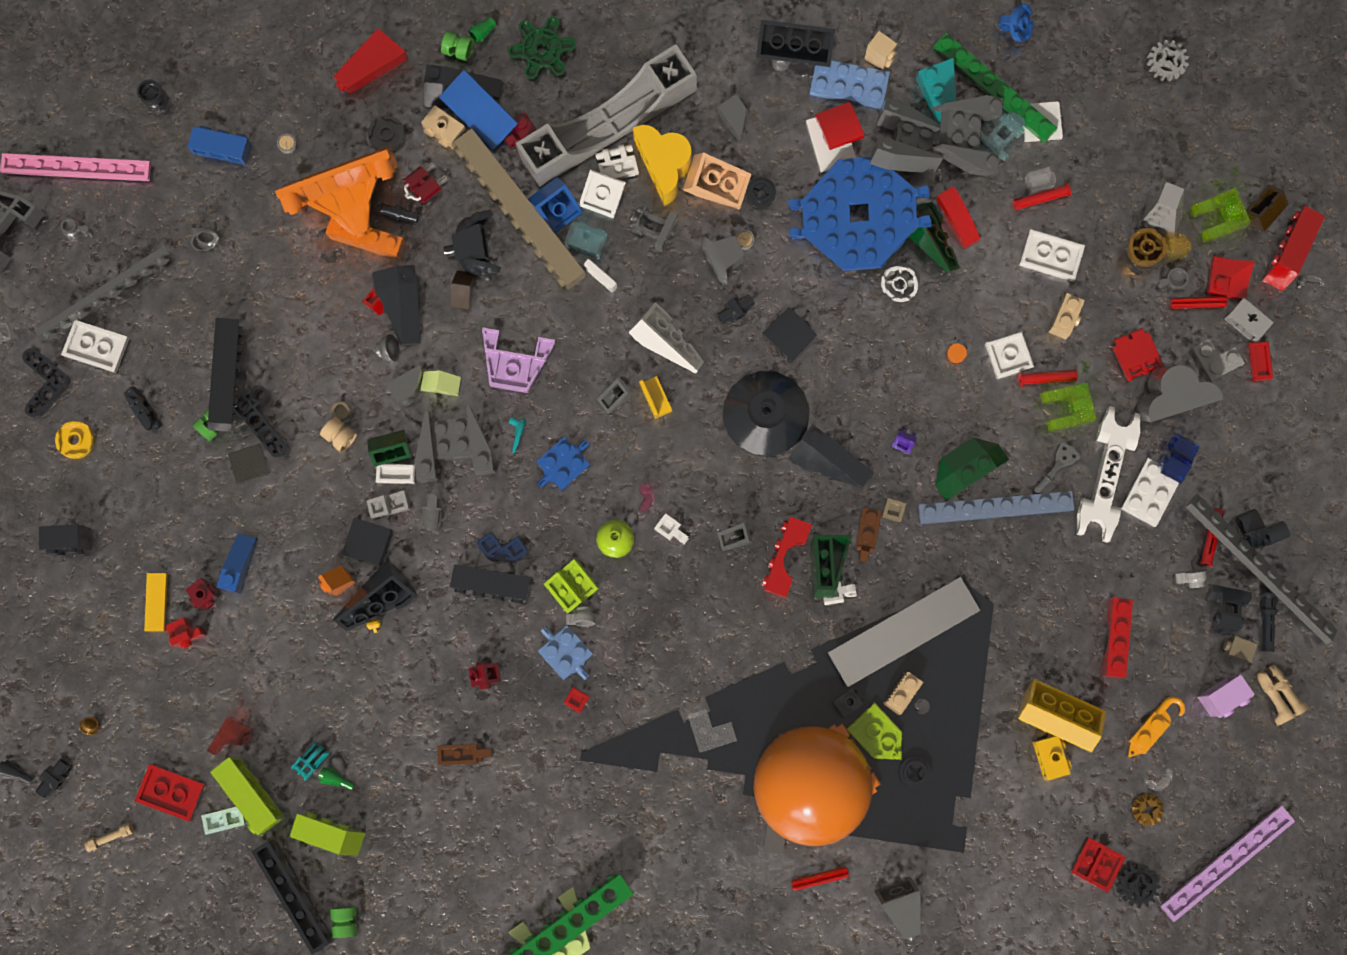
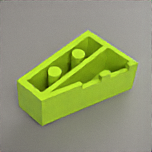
(327, 835)

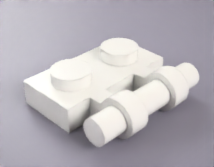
(618, 168)

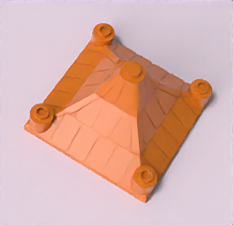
(342, 190)

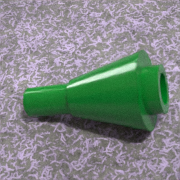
(331, 777)

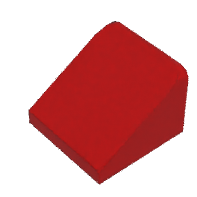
(373, 302)

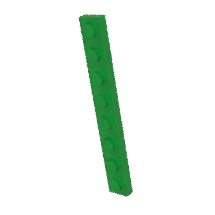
(994, 86)

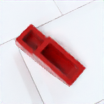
(958, 217)

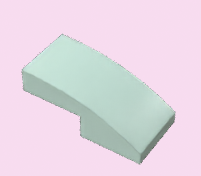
(222, 820)

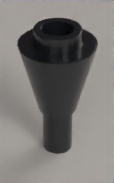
(11, 771)

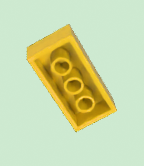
(1062, 715)

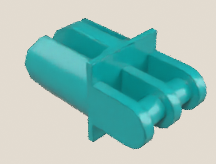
(309, 761)

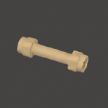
(94, 843)

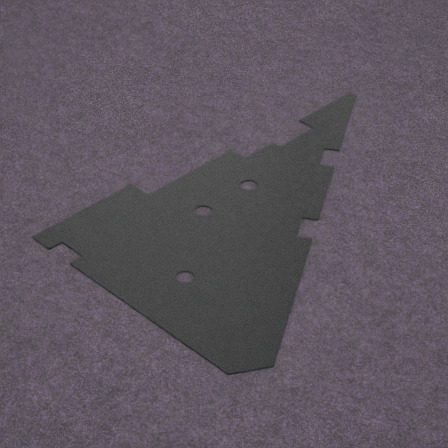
(777, 702)

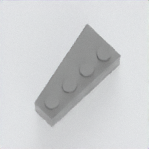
(1164, 210)

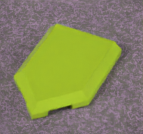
(877, 734)

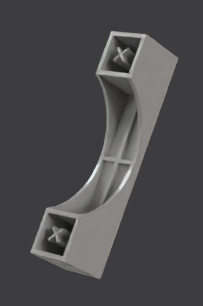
(653, 90)

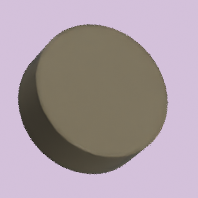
(341, 410)

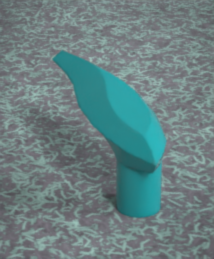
(520, 426)

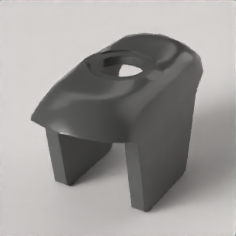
(723, 256)

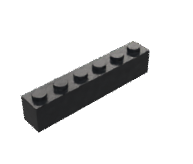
(223, 374)
(292, 896)

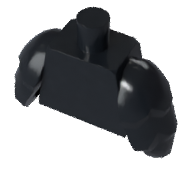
(471, 245)

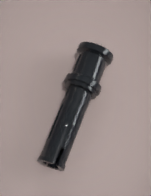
(1268, 628)

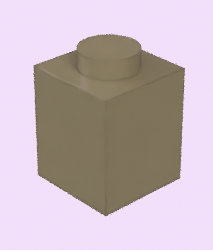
(1239, 649)

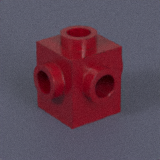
(202, 594)
(484, 675)

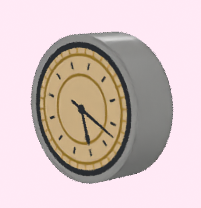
(287, 143)
(745, 239)

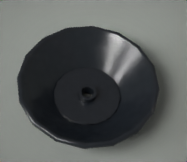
(763, 432)

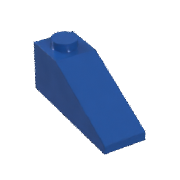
(237, 564)

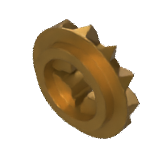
(1140, 805)

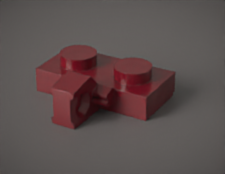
(521, 131)

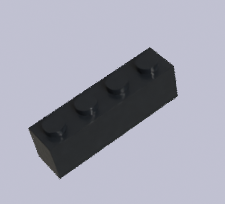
(491, 583)

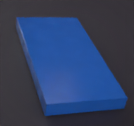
(478, 109)

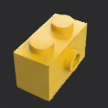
(1052, 757)

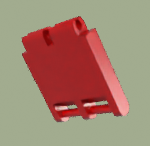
(1136, 353)

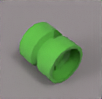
(456, 45)
(202, 428)
(343, 922)

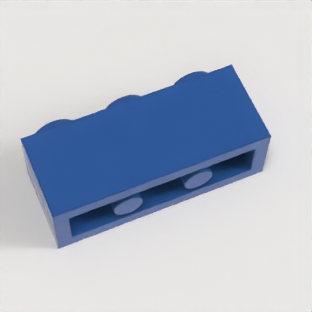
(219, 144)

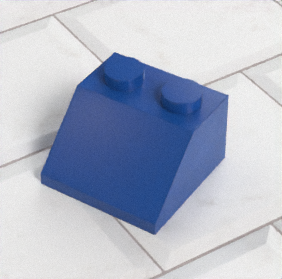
(555, 204)

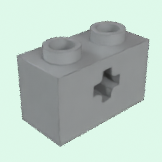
(1239, 320)

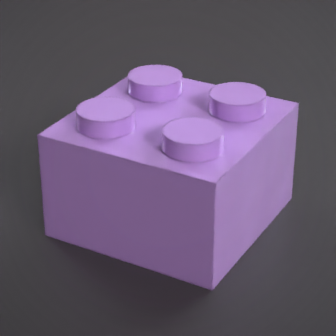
(1226, 696)

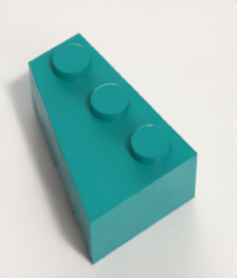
(937, 86)

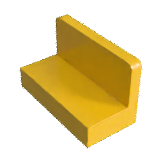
(655, 397)

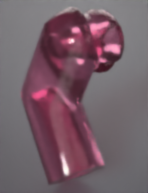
(648, 497)

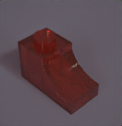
(230, 733)

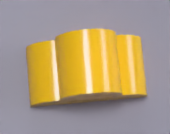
(665, 158)

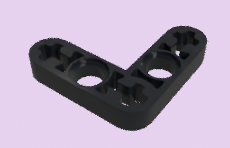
(50, 384)

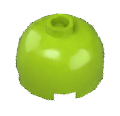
(623, 534)

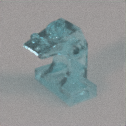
(1014, 123)

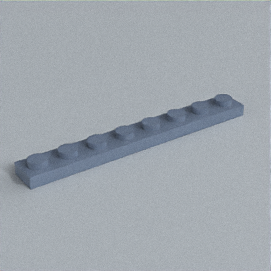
(996, 507)

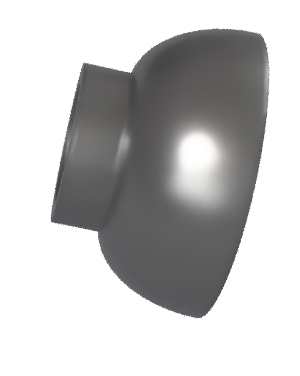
(387, 348)

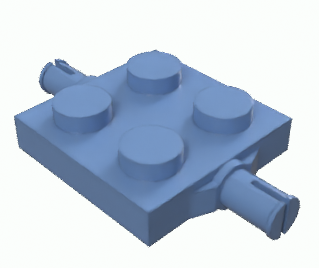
(565, 652)

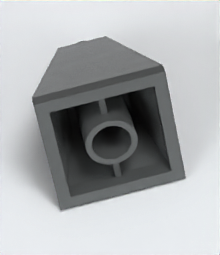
(903, 906)

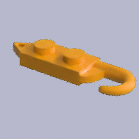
(1153, 727)

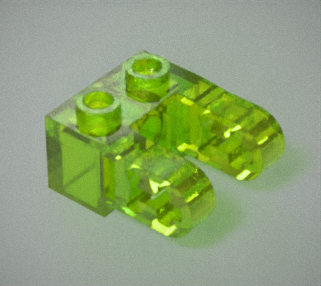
(1231, 209)
(1080, 405)

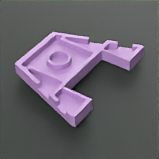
(512, 369)

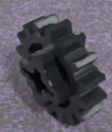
(1139, 893)

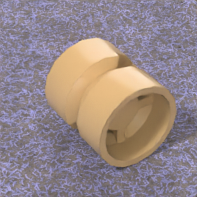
(340, 436)

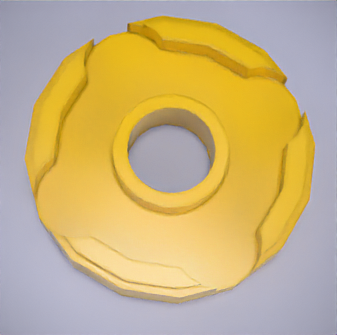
(85, 442)

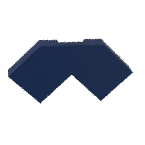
(508, 553)

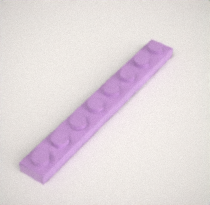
(1227, 863)

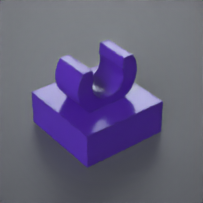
(904, 441)

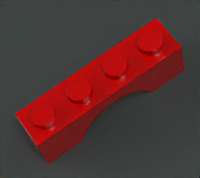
(794, 534)
(1119, 622)

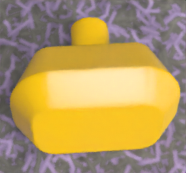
(373, 624)

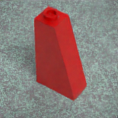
(369, 62)

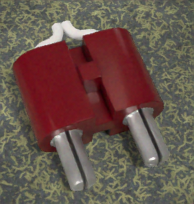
(422, 185)

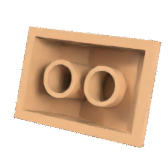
(716, 181)

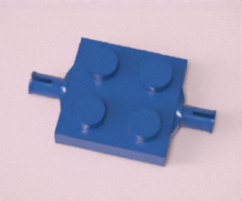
(563, 463)

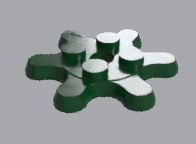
(542, 36)

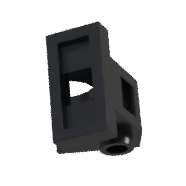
(1225, 621)

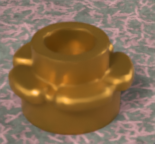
(89, 726)

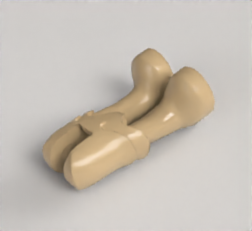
(1282, 685)

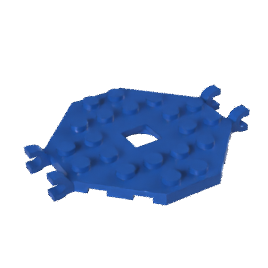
(863, 243)

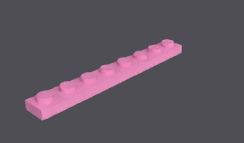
(75, 167)

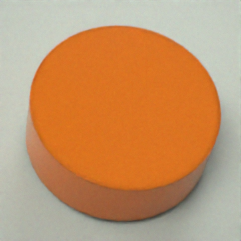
(956, 353)

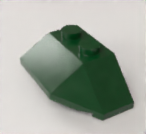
(968, 465)

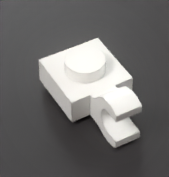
(669, 527)
(848, 591)

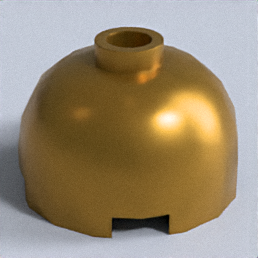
(1146, 247)

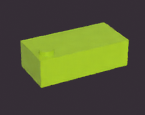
(248, 795)

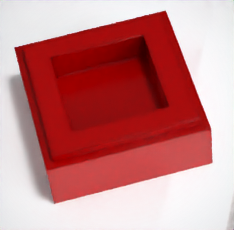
(576, 699)

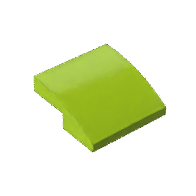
(571, 586)

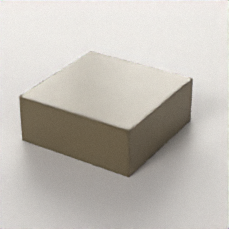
(894, 510)

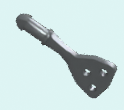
(1059, 463)

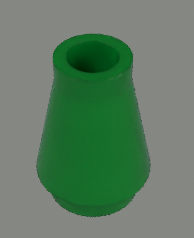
(482, 29)

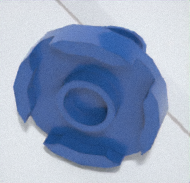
(1018, 22)

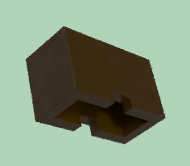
(1267, 207)

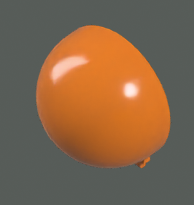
(814, 785)

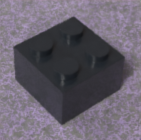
(64, 539)

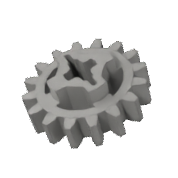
(1167, 64)

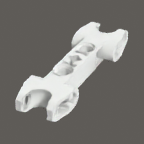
(1116, 440)

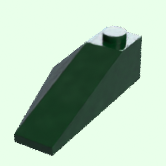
(933, 239)

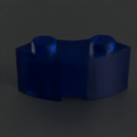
(1178, 458)

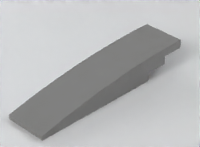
(903, 632)

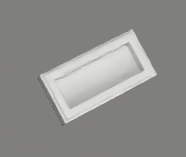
(603, 278)
(396, 474)

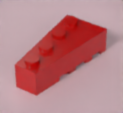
(1294, 248)

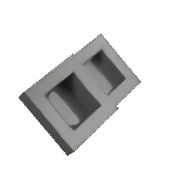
(389, 504)

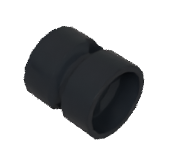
(152, 95)

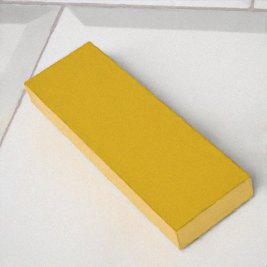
(156, 602)

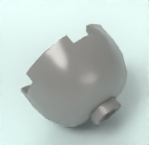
(900, 282)

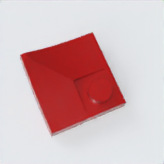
(1229, 277)

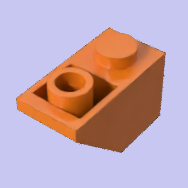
(336, 580)

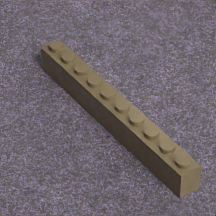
(520, 209)

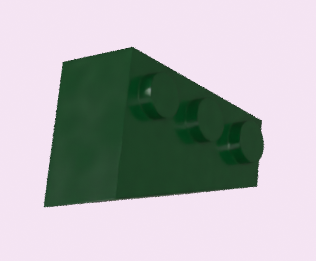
(828, 558)

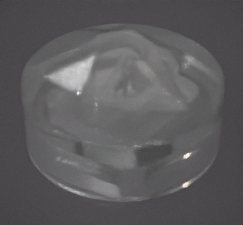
(780, 65)

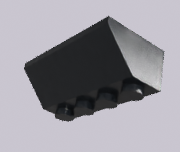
(795, 43)

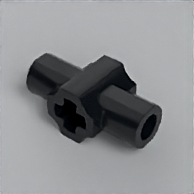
(735, 309)
(52, 778)

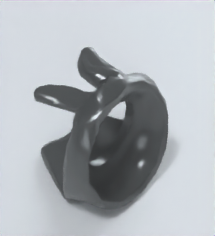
(203, 245)

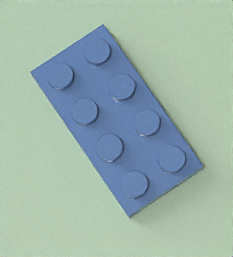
(850, 84)

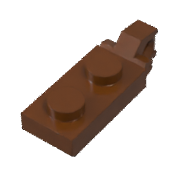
(868, 532)
(462, 754)

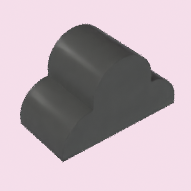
(1174, 391)

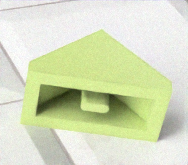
(441, 383)

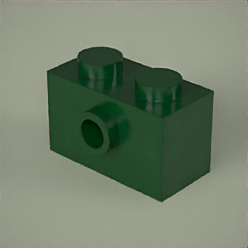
(389, 448)

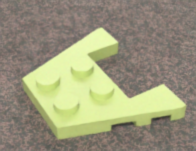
(576, 946)

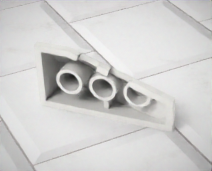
(659, 335)

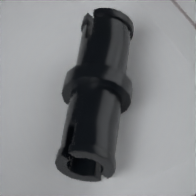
(399, 213)

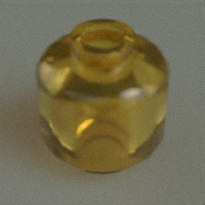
(1177, 246)

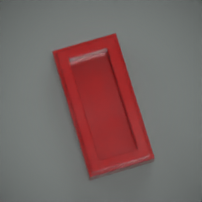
(1260, 361)

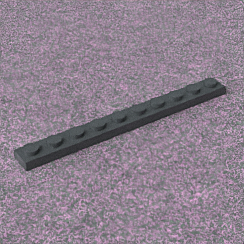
(1262, 569)

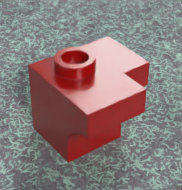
(183, 633)

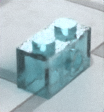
(586, 240)

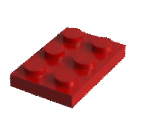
(169, 792)

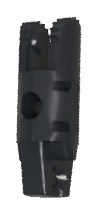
(141, 409)

